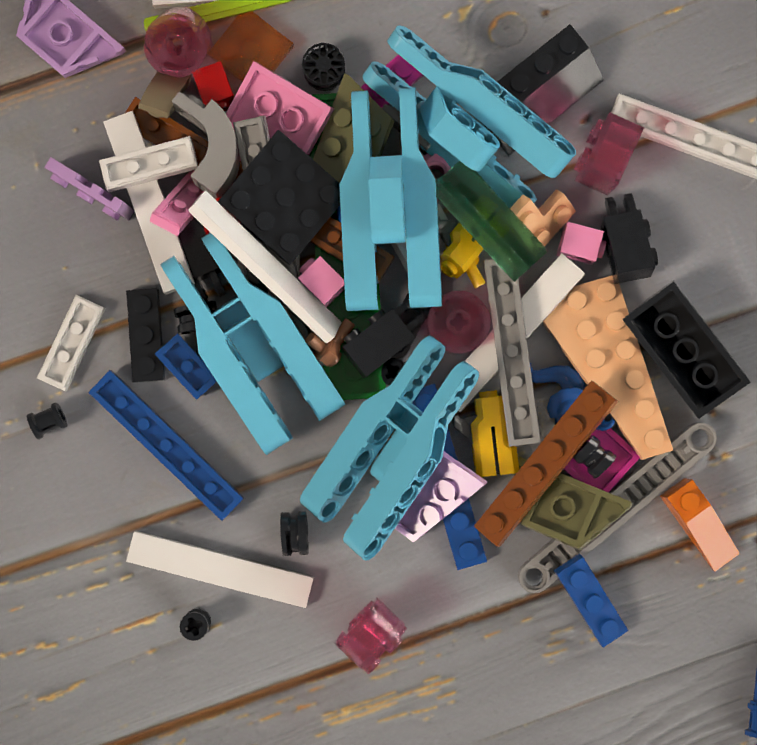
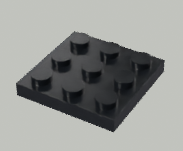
(282, 197)

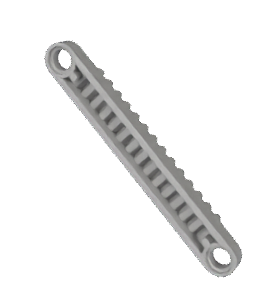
(639, 488)

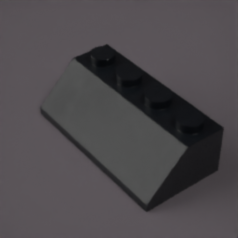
(553, 77)
(686, 349)

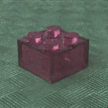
(609, 153)

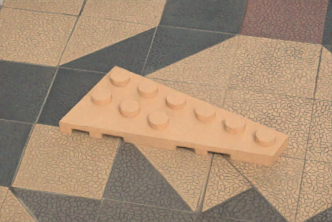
(607, 352)

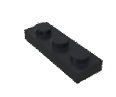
(145, 334)

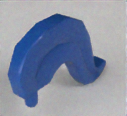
(561, 374)
(561, 402)

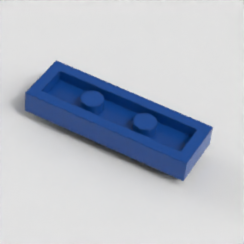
(591, 600)

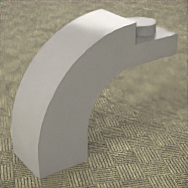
(222, 158)

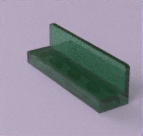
(489, 220)

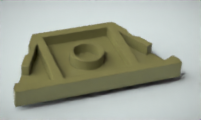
(337, 138)
(573, 511)

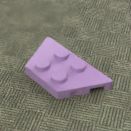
(65, 36)

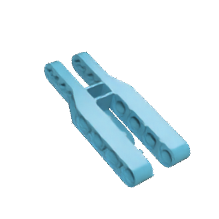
(456, 133)
(375, 214)
(265, 342)
(406, 458)

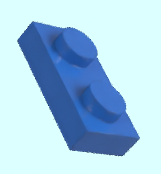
(186, 366)

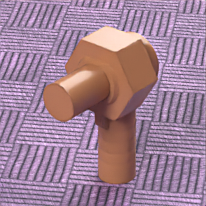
(329, 353)

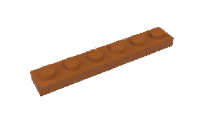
(545, 463)

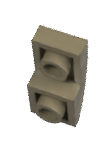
(160, 93)

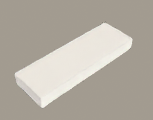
(148, 164)
(71, 343)

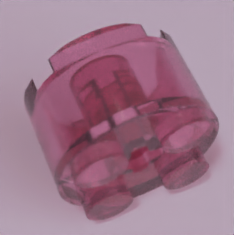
(178, 59)
(471, 311)
(370, 635)

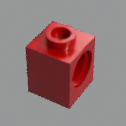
(214, 85)

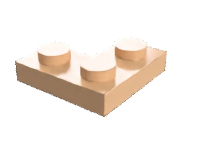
(548, 218)

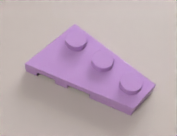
(89, 191)
(443, 493)

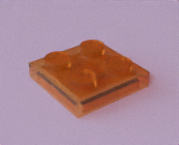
(247, 41)

